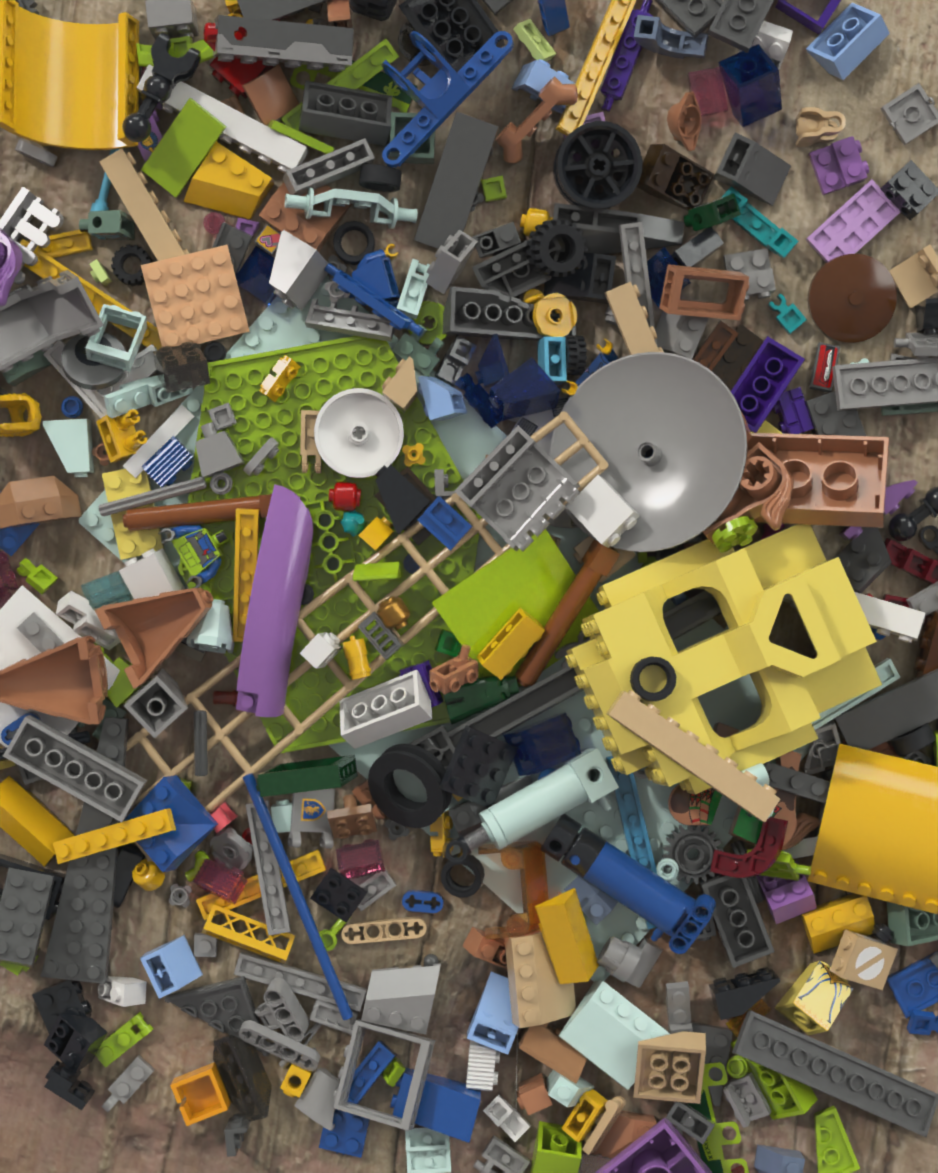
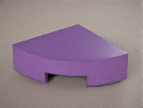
(247, 226)

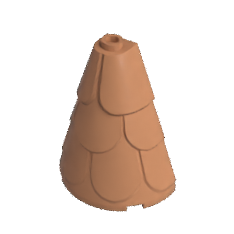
(154, 627)
(60, 682)

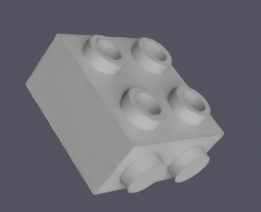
(450, 261)

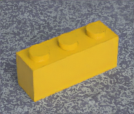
(511, 643)

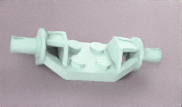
(360, 199)

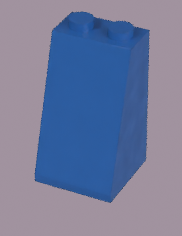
(443, 1107)

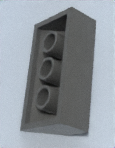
(345, 113)

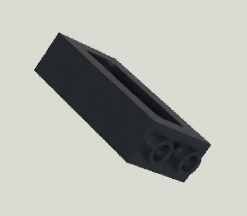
(10, 862)

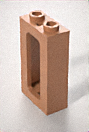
(730, 309)

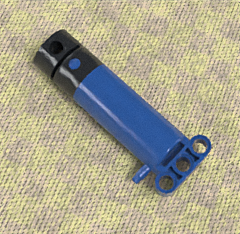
(630, 883)

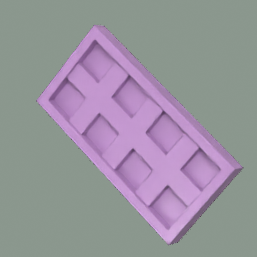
(853, 223)

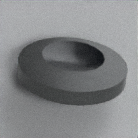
(89, 373)

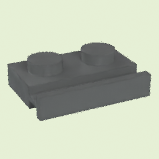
(237, 242)

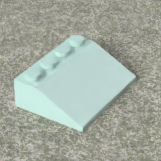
(608, 1032)

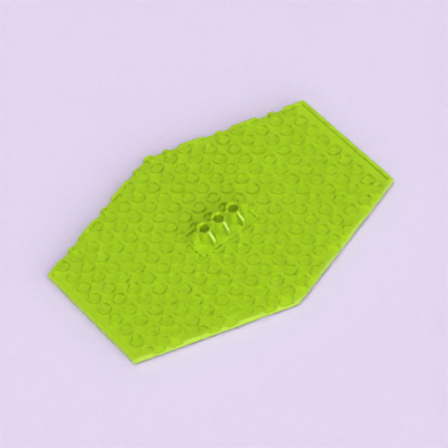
(324, 372)

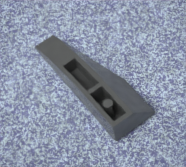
(602, 228)

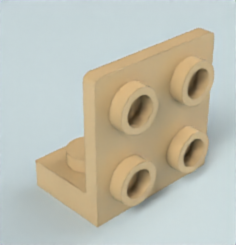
(917, 276)

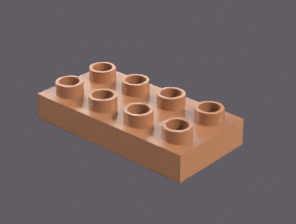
(833, 477)

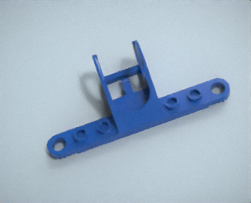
(441, 92)

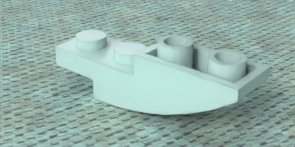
(140, 394)

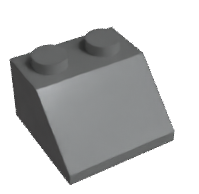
(679, 333)

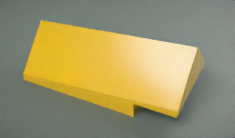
(30, 821)
(567, 938)

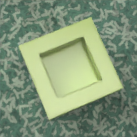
(99, 273)

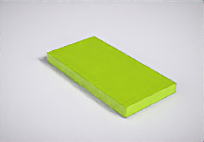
(183, 147)

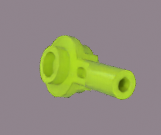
(329, 936)

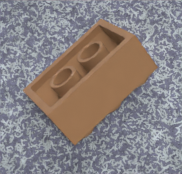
(547, 1047)

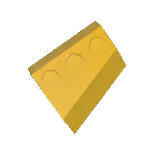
(228, 184)

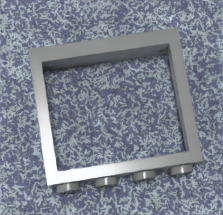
(417, 1084)

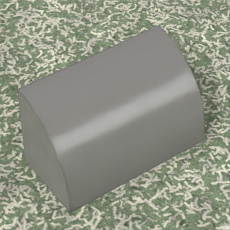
(649, 956)

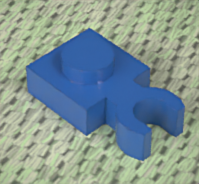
(922, 1023)

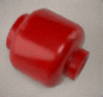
(345, 496)

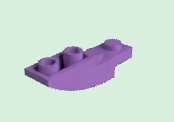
(894, 495)

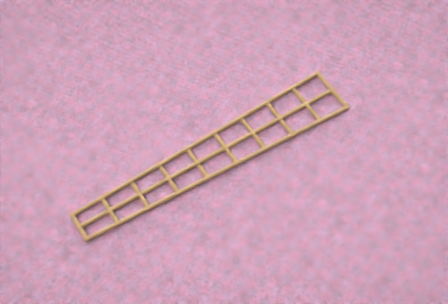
(426, 568)

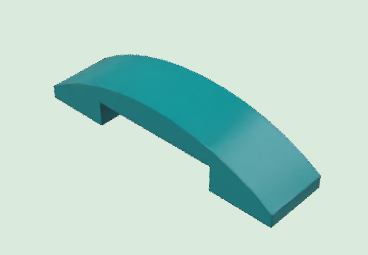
(761, 228)

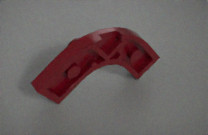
(759, 859)

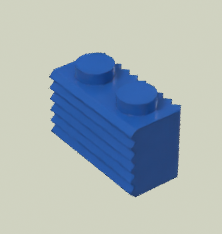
(168, 462)

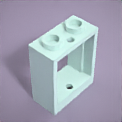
(112, 356)

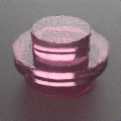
(213, 222)

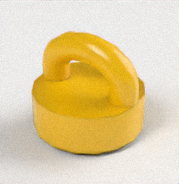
(532, 296)

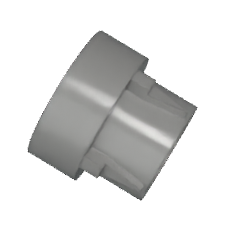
(619, 958)

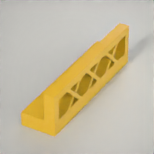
(243, 941)

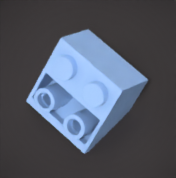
(440, 399)
(171, 966)

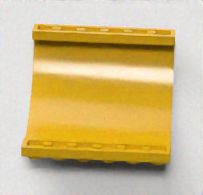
(67, 79)
(880, 829)

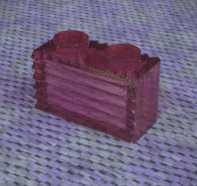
(360, 859)
(220, 880)

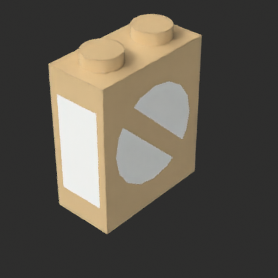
(863, 959)

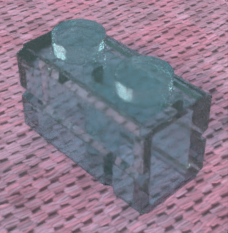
(106, 590)

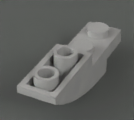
(678, 1007)

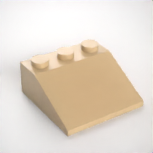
(671, 1067)

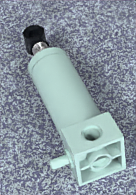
(540, 803)

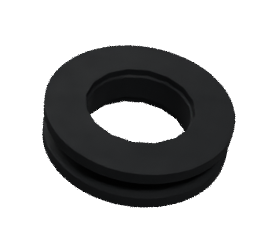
(392, 801)

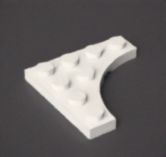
(142, 368)

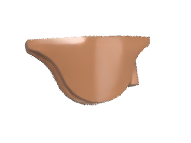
(685, 121)

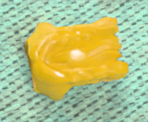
(16, 406)

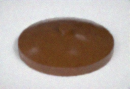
(852, 298)

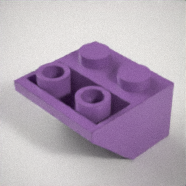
(787, 897)

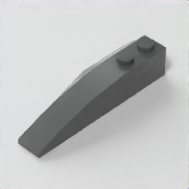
(489, 312)

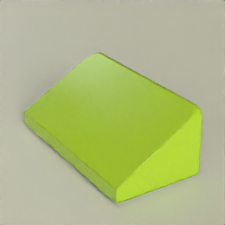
(377, 571)

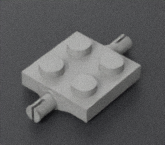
(920, 344)

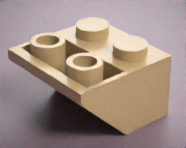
(402, 388)

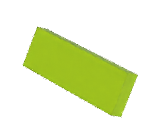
(301, 137)

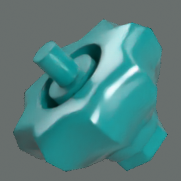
(353, 523)

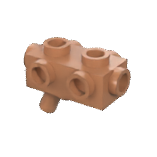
(454, 673)

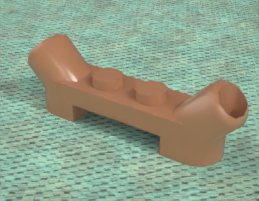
(552, 94)

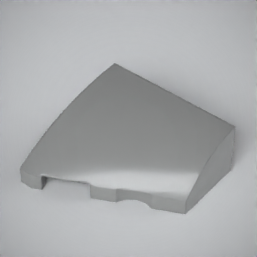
(823, 750)
(318, 1098)

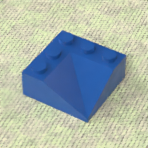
(190, 818)

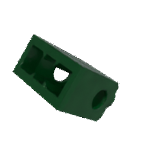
(707, 214)

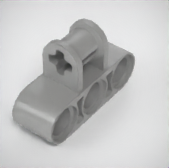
(283, 1010)

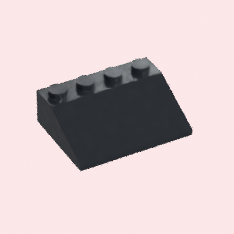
(452, 27)

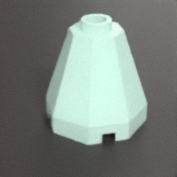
(214, 630)

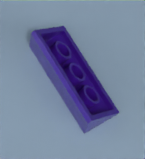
(765, 381)

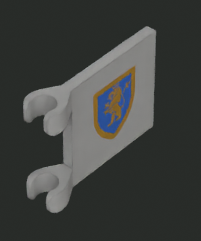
(310, 815)

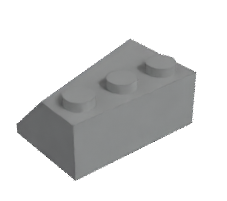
(401, 997)

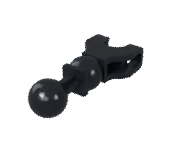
(158, 88)
(904, 526)

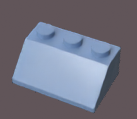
(848, 40)

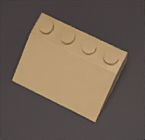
(533, 984)

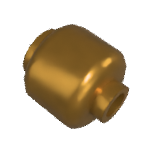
(393, 613)

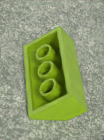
(782, 1093)

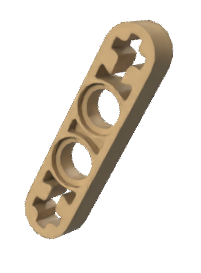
(383, 926)

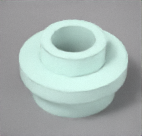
(667, 875)

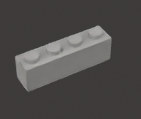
(328, 168)

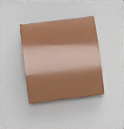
(270, 95)

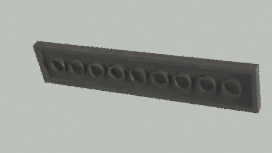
(836, 1073)

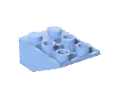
(493, 1017)

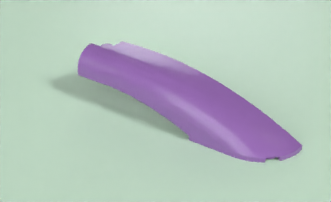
(275, 605)

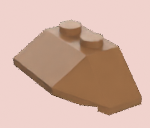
(37, 502)

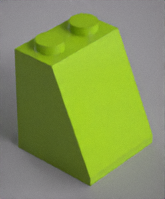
(555, 1150)

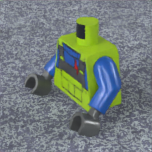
(197, 550)

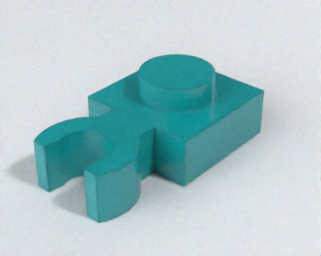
(789, 317)

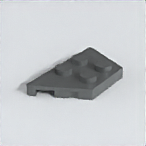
(865, 558)

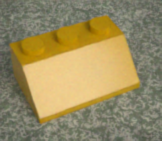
(828, 922)

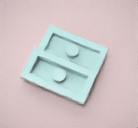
(427, 1151)

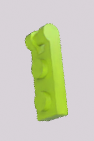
(122, 1039)

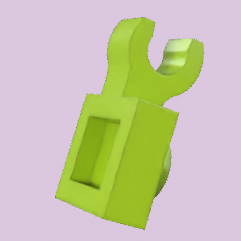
(38, 577)

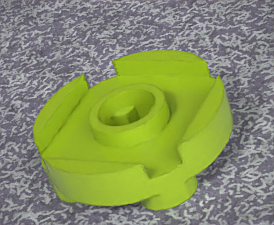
(432, 311)
(737, 532)

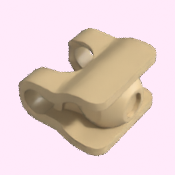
(815, 125)

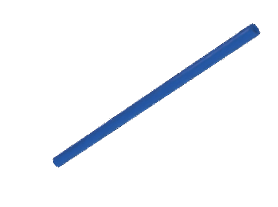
(298, 897)

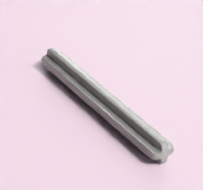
(152, 496)

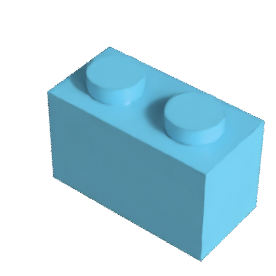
(553, 358)

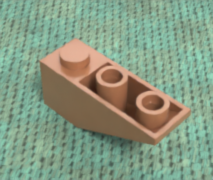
(486, 949)

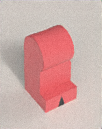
(223, 816)

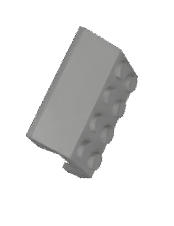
(518, 489)

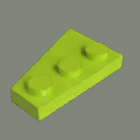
(832, 1144)

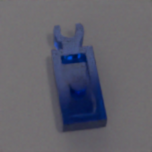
(478, 399)

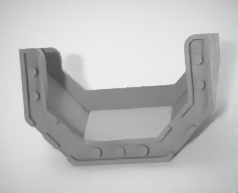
(44, 315)

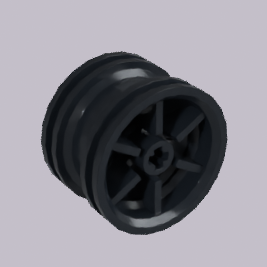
(579, 141)

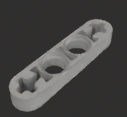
(309, 1057)

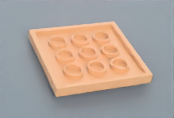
(195, 297)

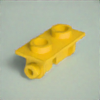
(275, 386)
(442, 826)

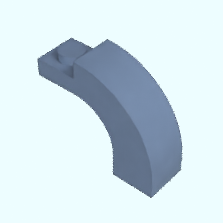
(658, 38)

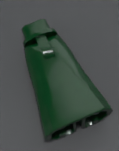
(479, 696)

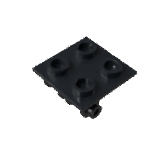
(338, 895)

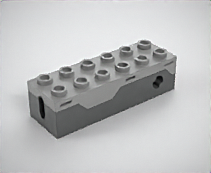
(280, 43)

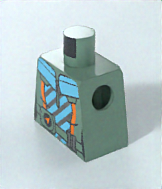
(109, 225)

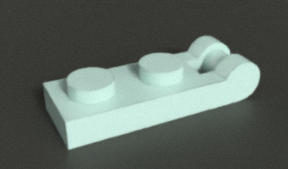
(413, 289)

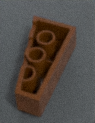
(929, 647)

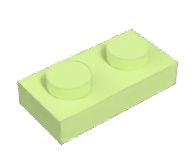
(534, 40)

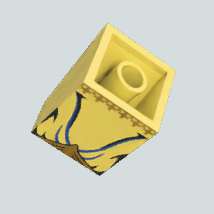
(815, 999)

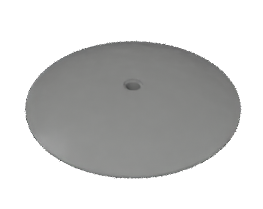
(695, 440)

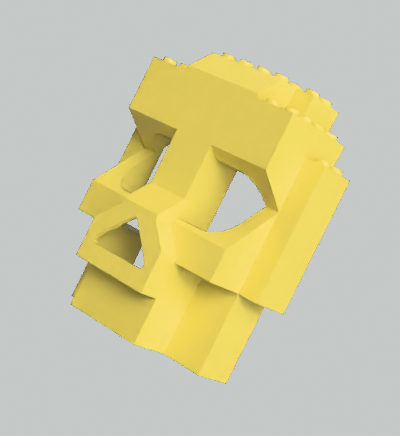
(749, 592)

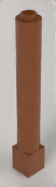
(193, 513)
(597, 562)

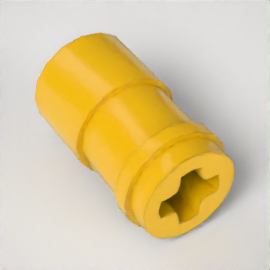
(356, 656)

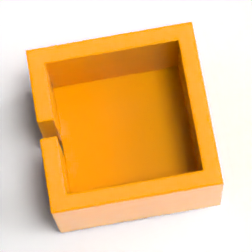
(203, 1094)

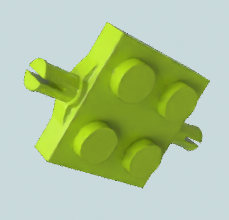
(786, 868)

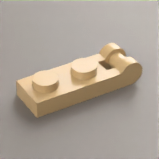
(604, 1124)

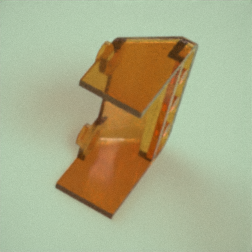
(532, 867)

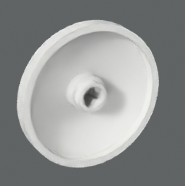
(358, 432)

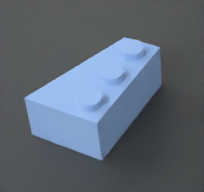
(535, 76)

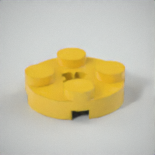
(563, 307)

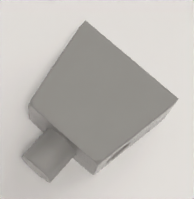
(216, 452)

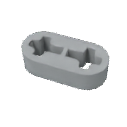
(36, 153)

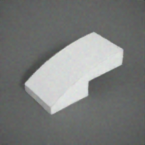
(507, 1118)

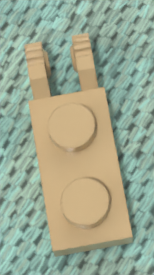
(308, 445)

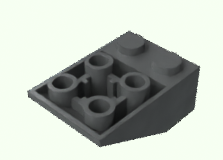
(752, 169)

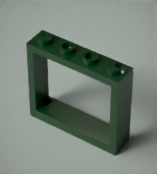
(307, 776)

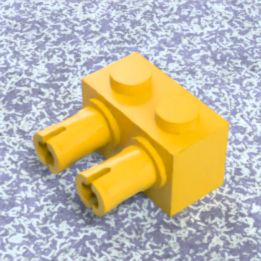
(120, 435)

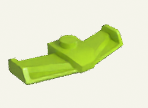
(178, 49)

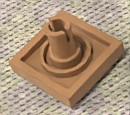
(352, 819)

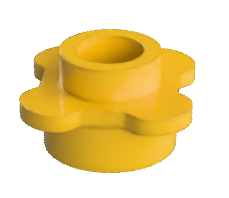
(417, 449)

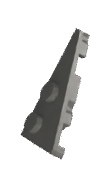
(717, 1050)

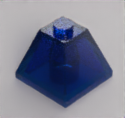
(256, 274)
(492, 364)

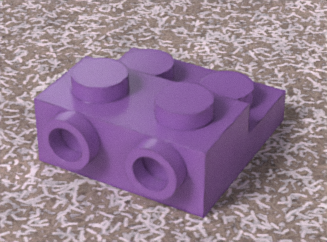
(839, 165)

